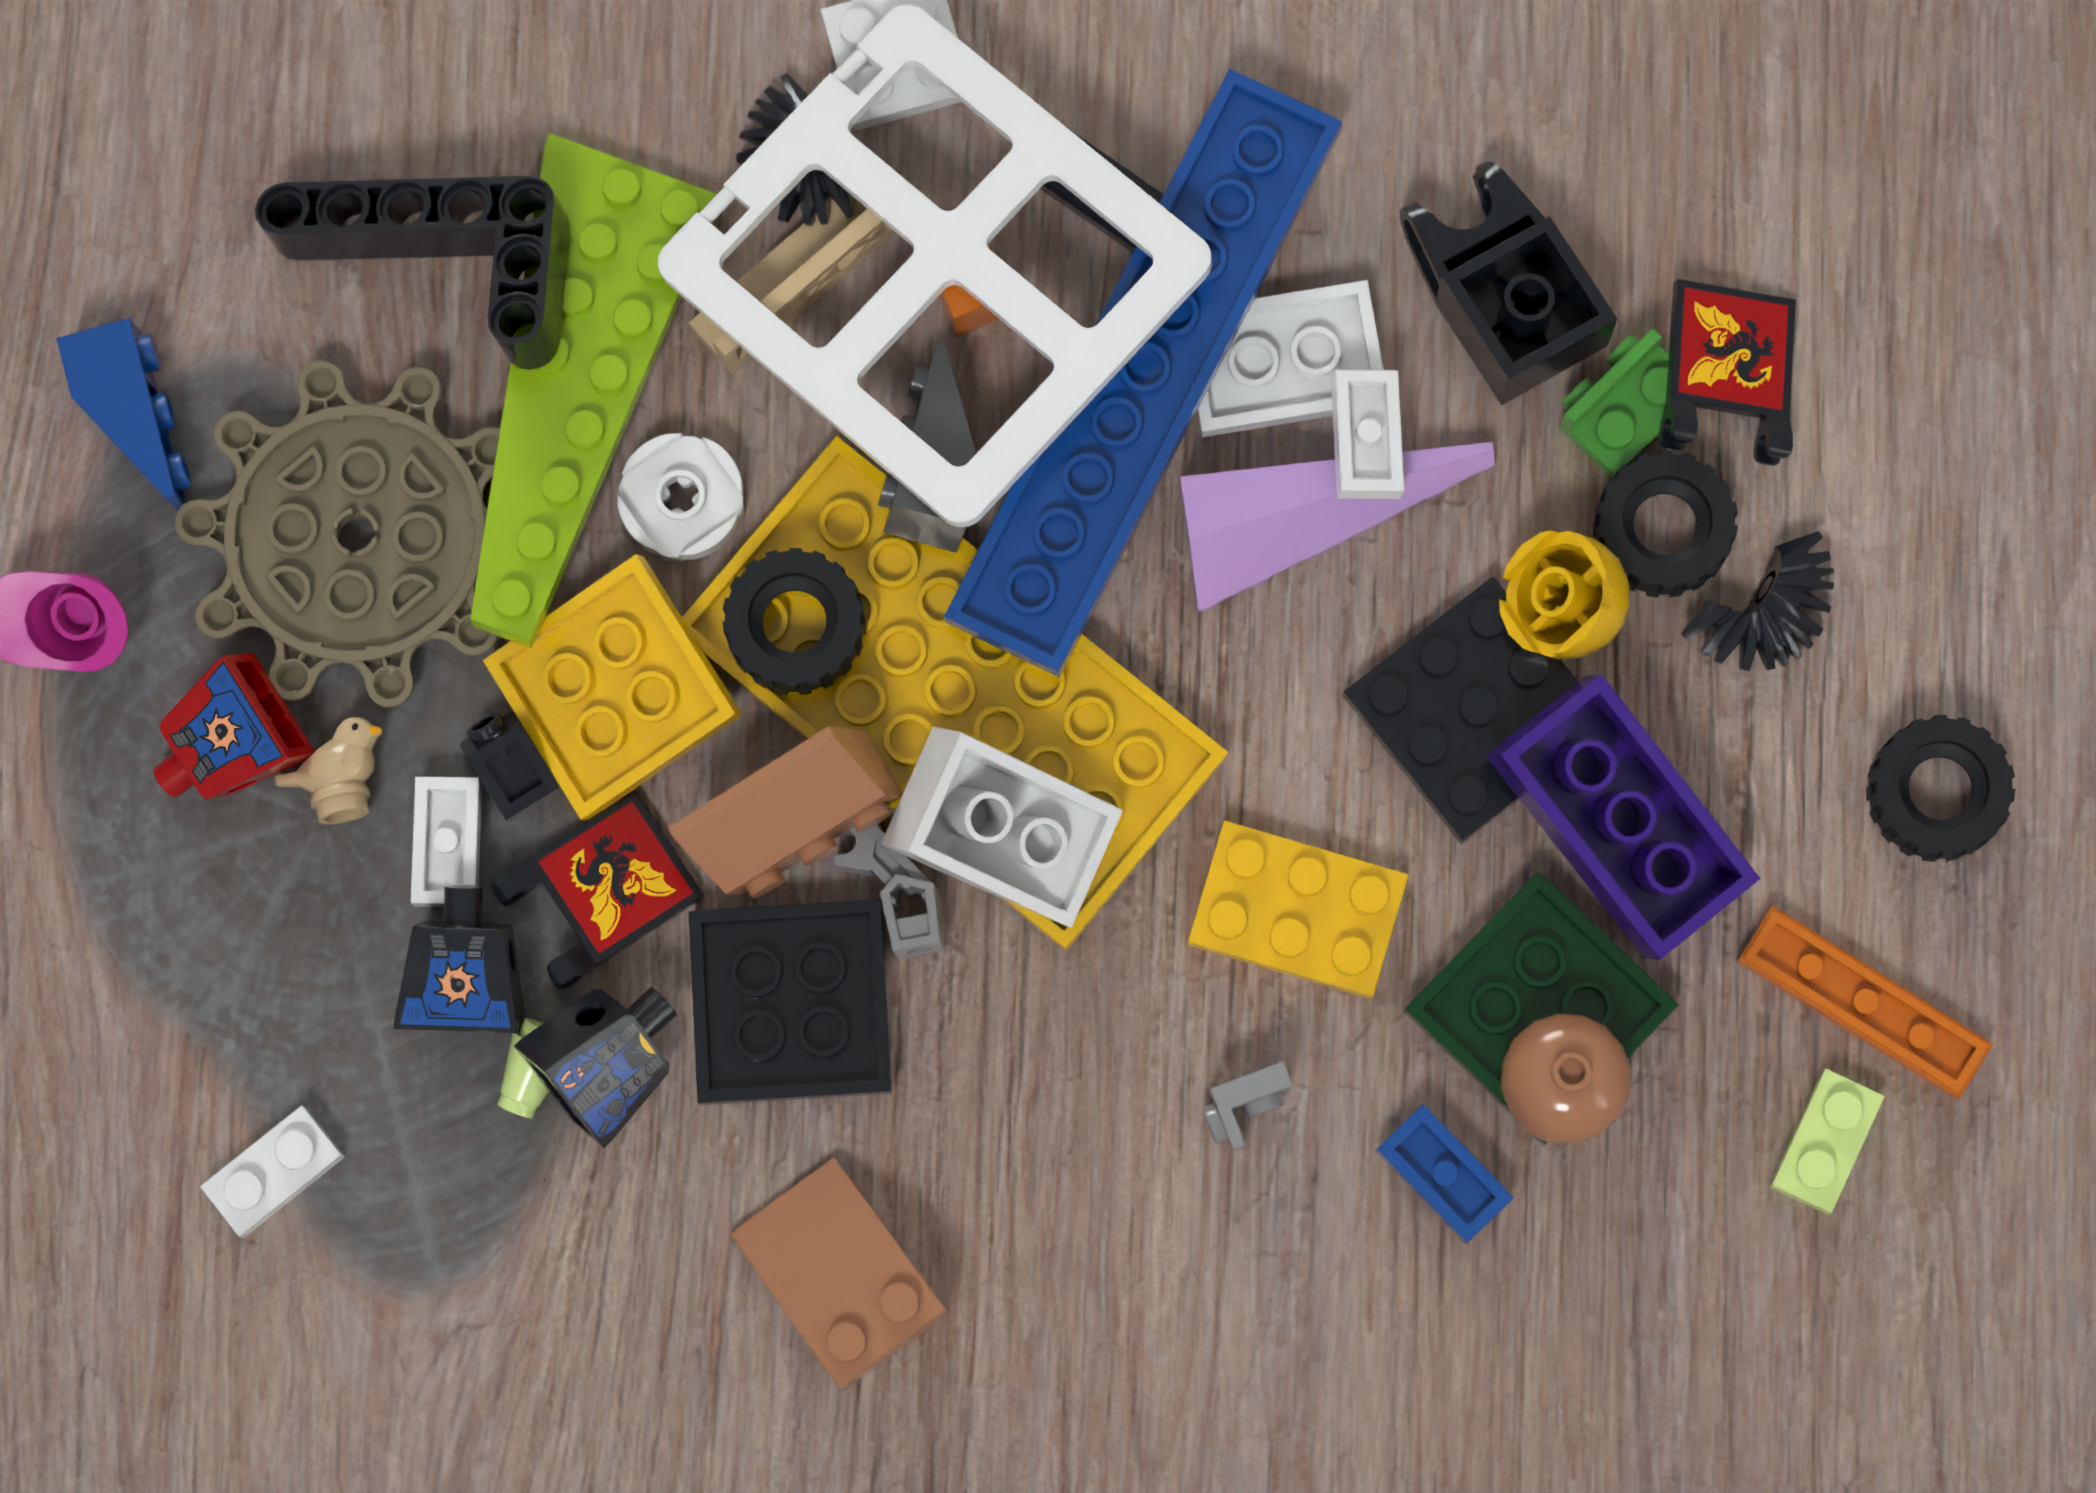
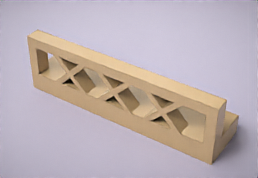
(800, 272)

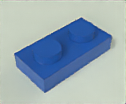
(1444, 1174)

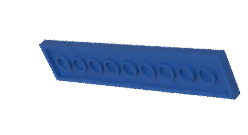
(1091, 486)

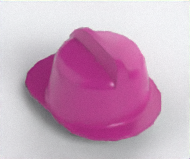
(60, 621)

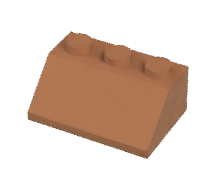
(789, 811)

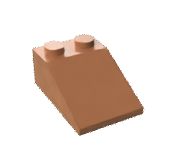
(838, 1274)

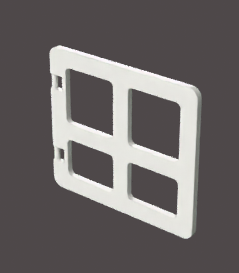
(947, 252)

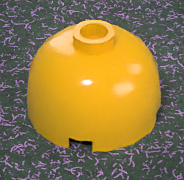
(1564, 595)

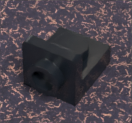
(507, 763)

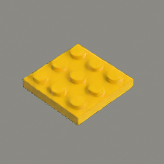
(613, 688)

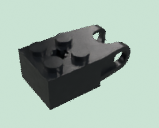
(1504, 265)

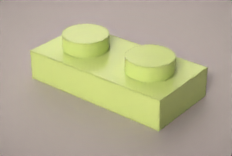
(1827, 1141)

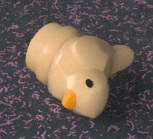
(338, 773)

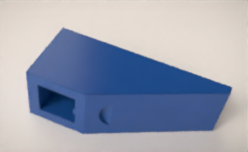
(115, 386)

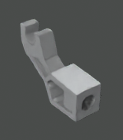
(908, 935)

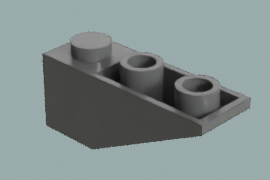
(944, 427)

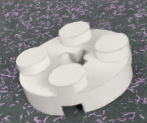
(690, 462)

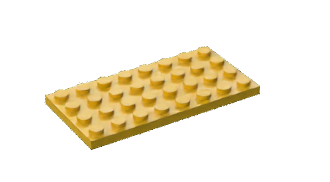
(917, 672)

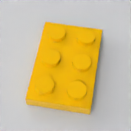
(1298, 909)

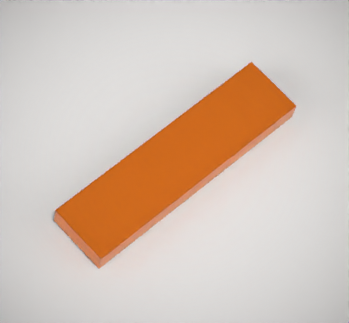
(1864, 1003)

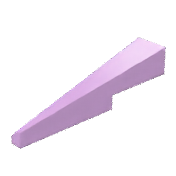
(1272, 517)

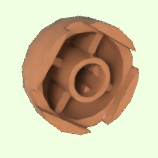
(1565, 1079)

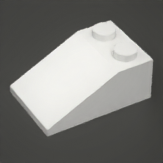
(1002, 825)

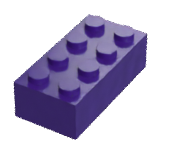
(1623, 817)

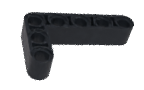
(441, 233)

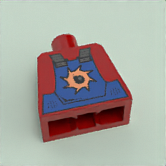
(229, 732)

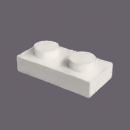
(1367, 434)
(445, 837)
(272, 1171)

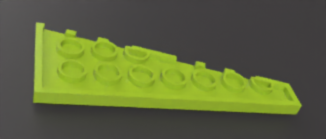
(572, 412)

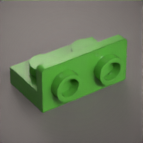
(1624, 408)

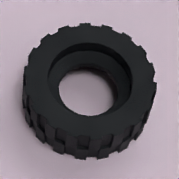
(1700, 490)
(794, 572)
(1973, 751)

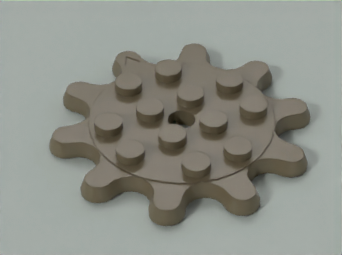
(287, 519)

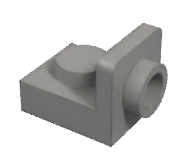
(1253, 1092)

